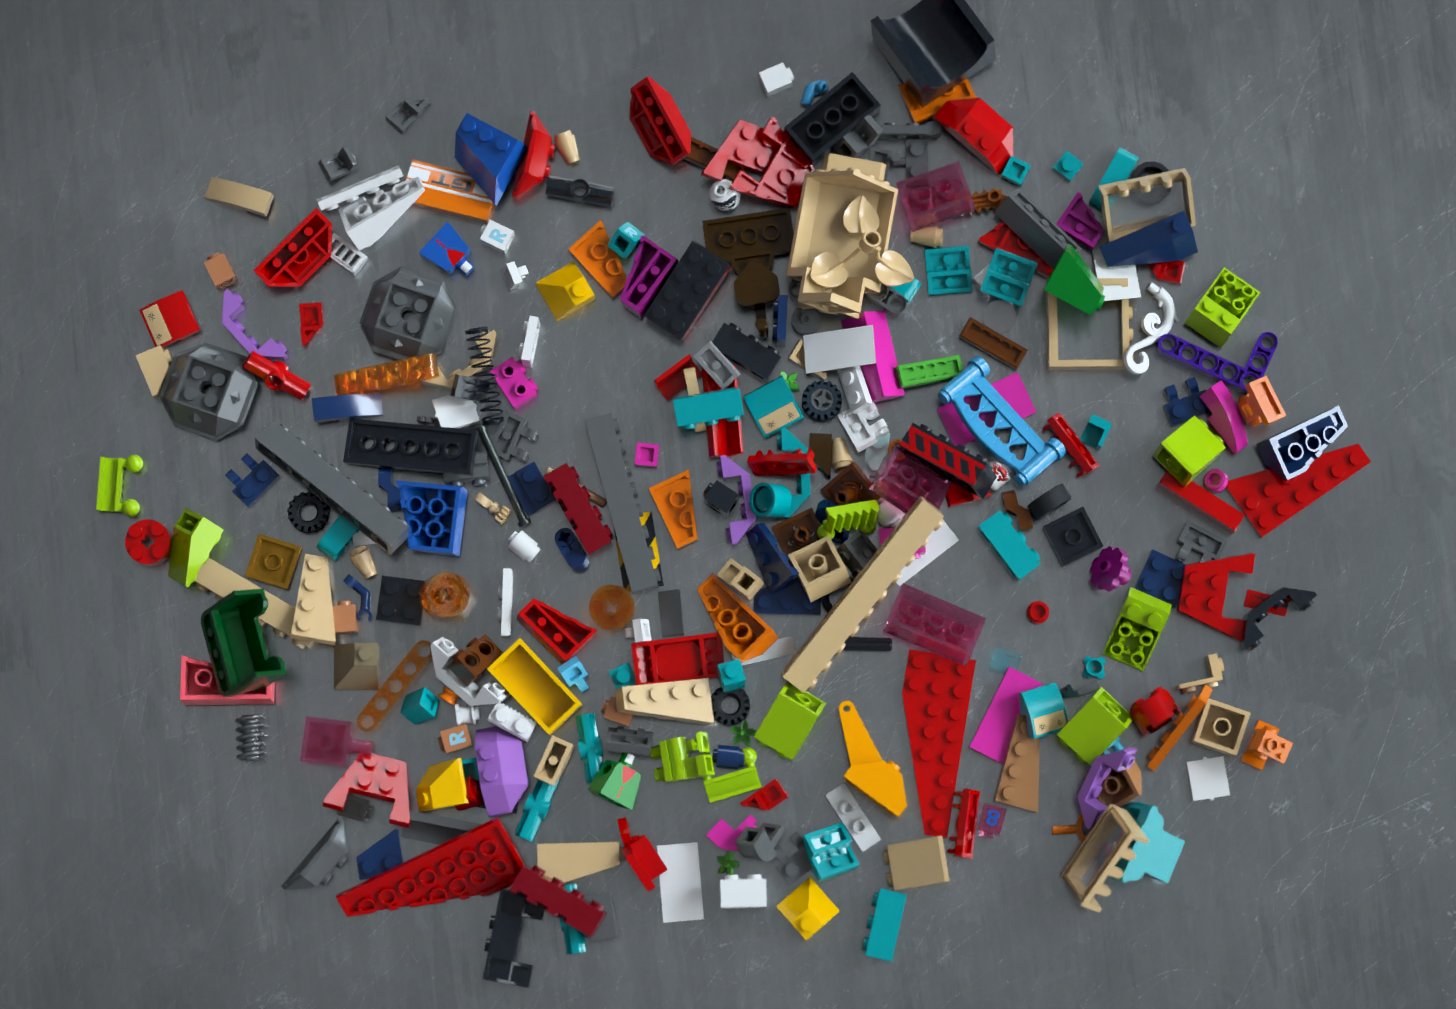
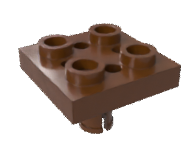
(841, 494)
(784, 531)

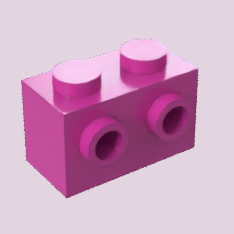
(514, 383)

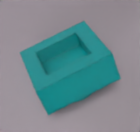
(1068, 166)
(1015, 171)
(623, 676)

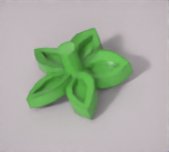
(790, 380)
(743, 733)
(728, 863)

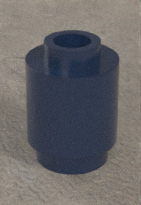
(728, 757)

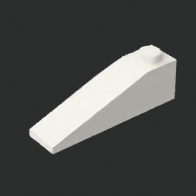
(370, 218)

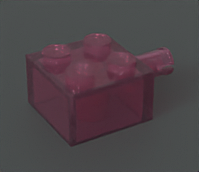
(331, 742)

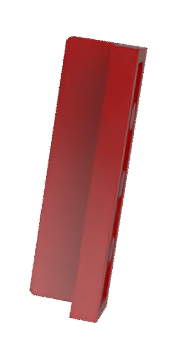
(725, 436)
(1203, 502)

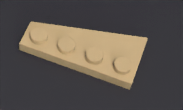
(314, 609)

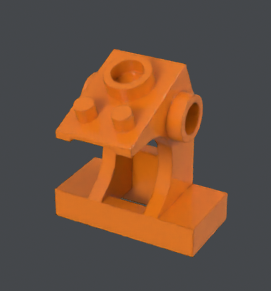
(1260, 403)
(1263, 744)

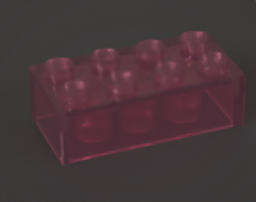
(934, 624)

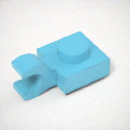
(573, 673)

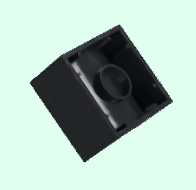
(934, 46)

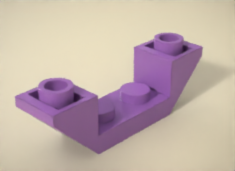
(231, 308)
(731, 471)
(1091, 788)

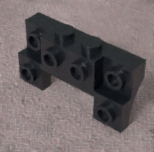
(505, 939)

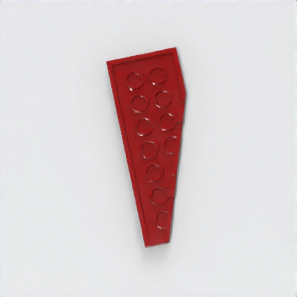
(936, 712)
(460, 868)

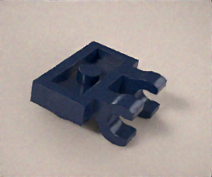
(1185, 408)
(255, 482)

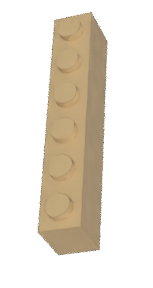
(223, 581)

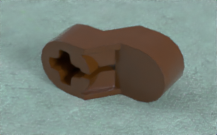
(1022, 514)

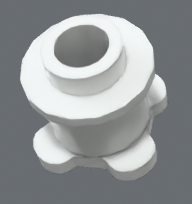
(467, 714)

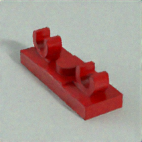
(1072, 444)
(782, 463)
(966, 823)

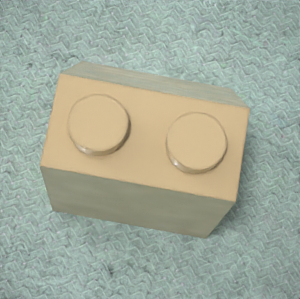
(916, 863)

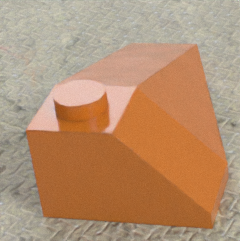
(737, 624)

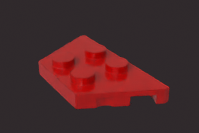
(1006, 239)

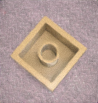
(819, 568)
(1220, 727)

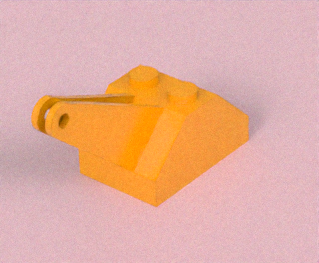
(867, 770)

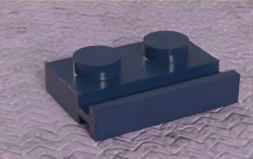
(531, 489)

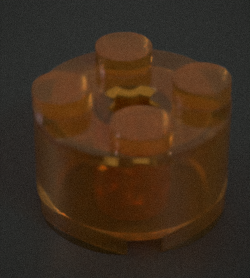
(432, 592)
(615, 595)

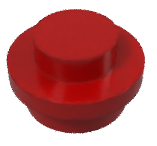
(1037, 612)

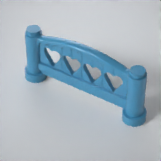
(972, 383)

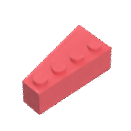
(200, 687)

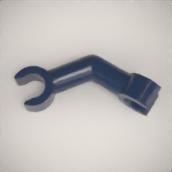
(365, 595)

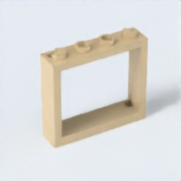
(1052, 335)

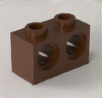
(475, 660)

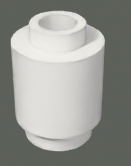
(523, 546)

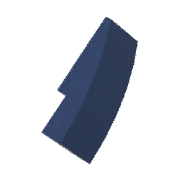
(346, 407)

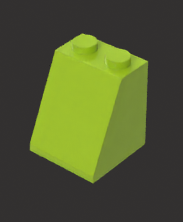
(1189, 450)
(789, 720)
(1095, 726)

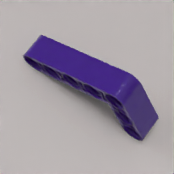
(1220, 363)

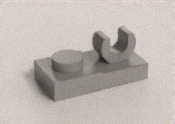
(716, 365)

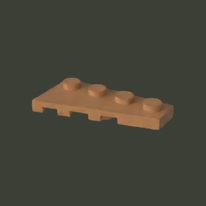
(1020, 771)

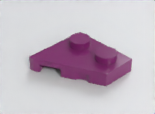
(1080, 223)

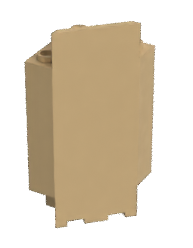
(821, 230)

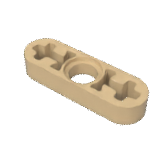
(692, 389)

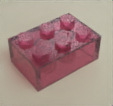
(935, 196)
(904, 479)

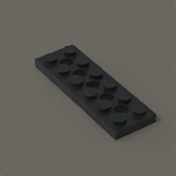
(419, 459)

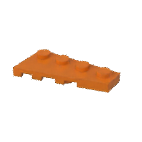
(1181, 724)

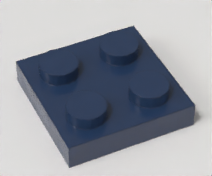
(780, 313)
(1161, 578)

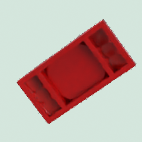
(677, 658)

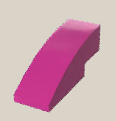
(1225, 416)

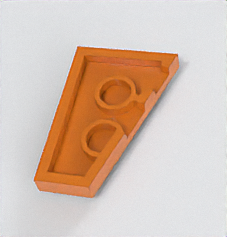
(920, 114)
(600, 260)
(676, 507)

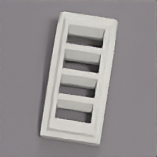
(359, 263)

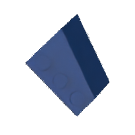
(488, 155)
(433, 516)

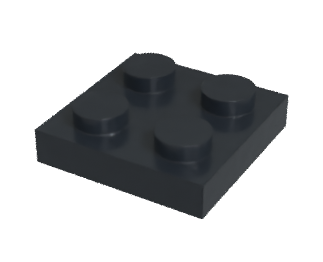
(1073, 536)
(400, 601)

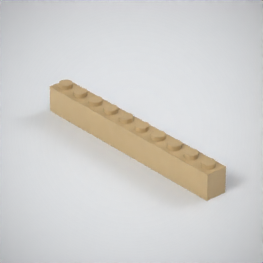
(862, 594)

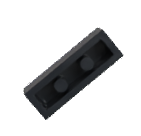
(747, 351)

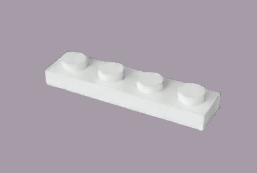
(367, 185)

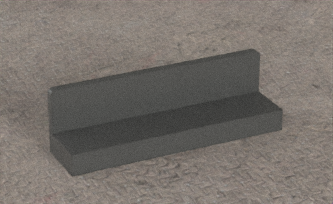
(1034, 227)
(435, 828)

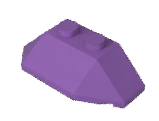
(500, 769)

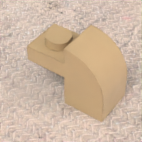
(740, 579)

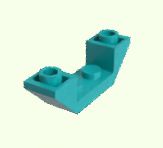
(790, 444)

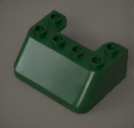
(237, 643)

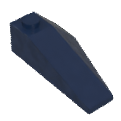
(1156, 243)
(1297, 447)

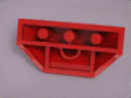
(659, 122)
(978, 130)
(534, 165)
(298, 253)

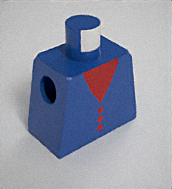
(447, 251)

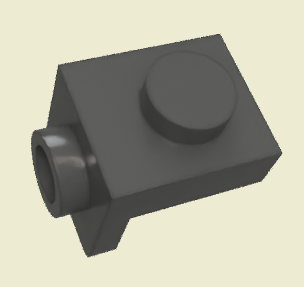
(338, 164)

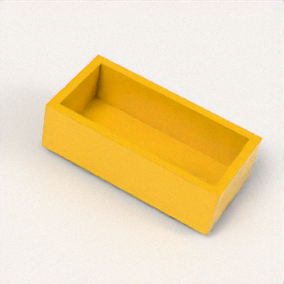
(534, 687)

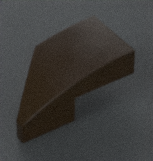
(822, 447)

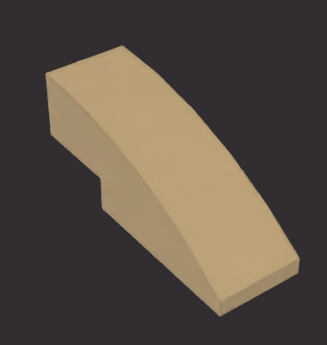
(239, 196)

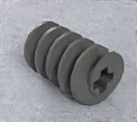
(250, 737)

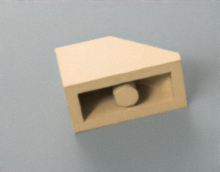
(155, 367)
(554, 760)

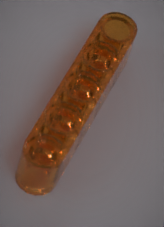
(387, 375)
(392, 697)

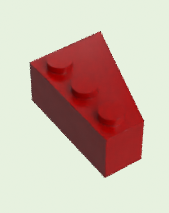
(554, 630)

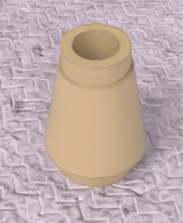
(567, 146)
(928, 236)
(840, 455)
(363, 561)

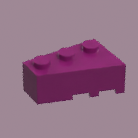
(648, 275)

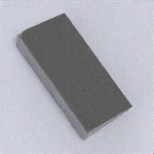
(671, 613)

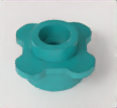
(1098, 672)

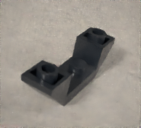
(1296, 597)

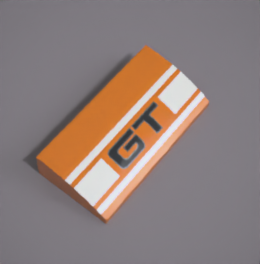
(450, 192)

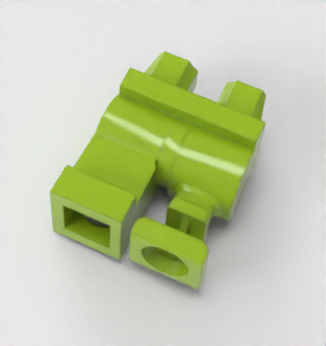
(675, 758)

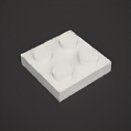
(527, 349)

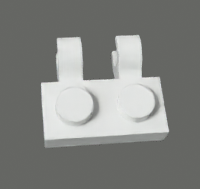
(858, 429)

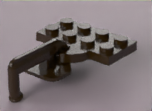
(751, 246)

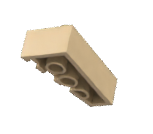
(678, 700)

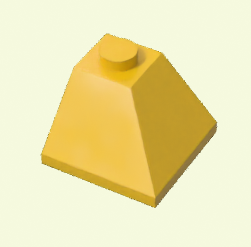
(565, 291)
(442, 786)
(807, 908)

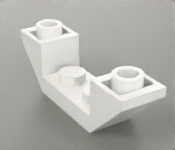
(442, 653)

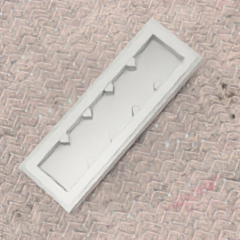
(505, 593)
(853, 817)

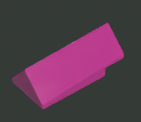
(881, 376)

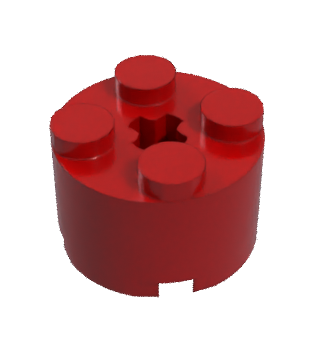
(137, 537)
(1155, 711)

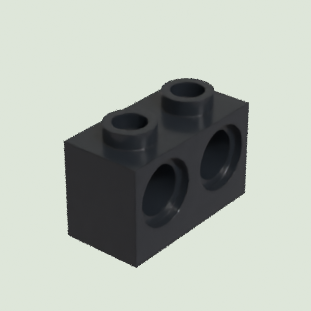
(720, 498)

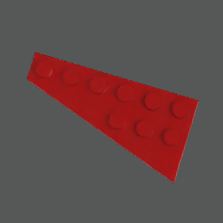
(1271, 500)

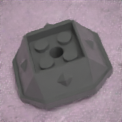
(423, 333)
(224, 406)

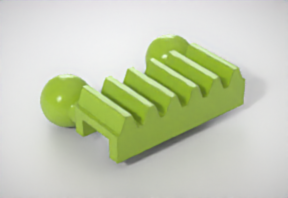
(110, 485)
(858, 515)
(735, 782)

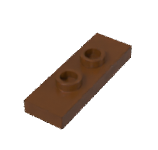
(701, 155)
(993, 343)

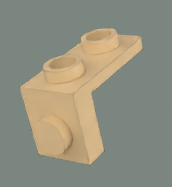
(1215, 666)

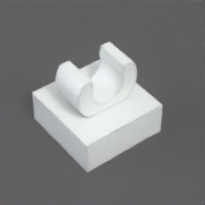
(513, 275)
(639, 631)

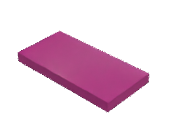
(1010, 388)
(998, 722)

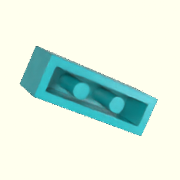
(708, 407)
(1009, 545)
(884, 924)

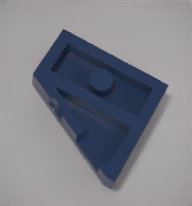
(380, 856)

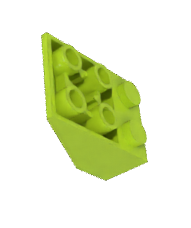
(1222, 307)
(191, 546)
(1137, 629)

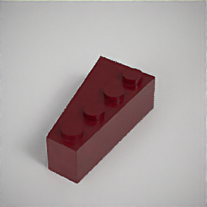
(578, 509)
(559, 900)

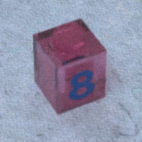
(991, 820)

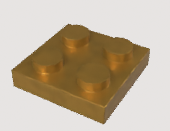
(273, 561)

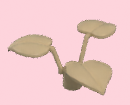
(861, 219)

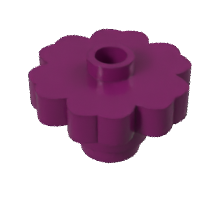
(1110, 569)

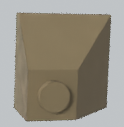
(356, 666)

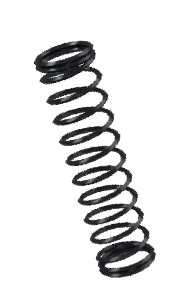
(486, 420)

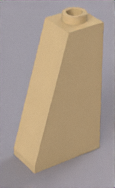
(578, 860)

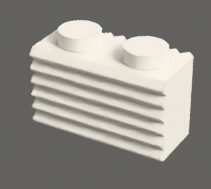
(512, 722)

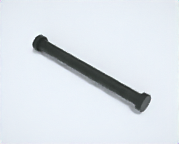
(505, 481)

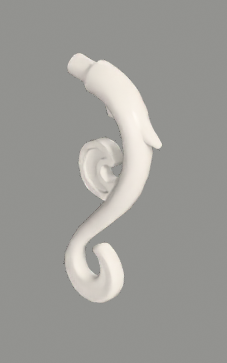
(1147, 324)

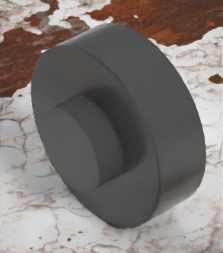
(805, 320)

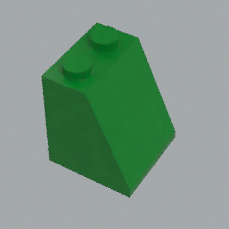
(1075, 282)

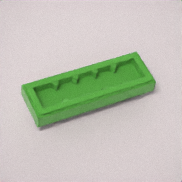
(928, 371)

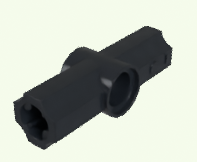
(565, 189)

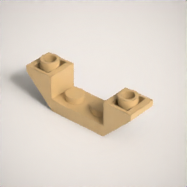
(443, 383)

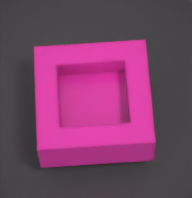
(646, 455)

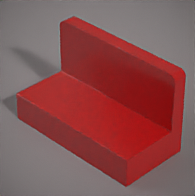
(673, 380)
(644, 861)

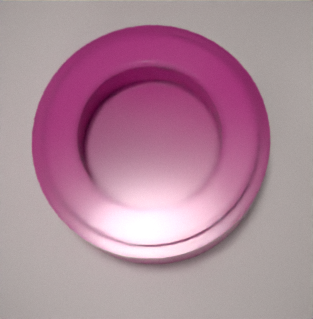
(1216, 480)

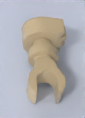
(501, 513)

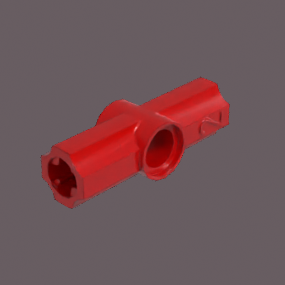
(276, 375)

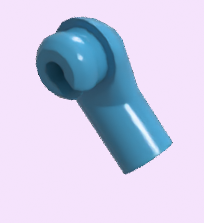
(813, 89)

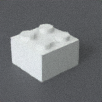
(743, 892)

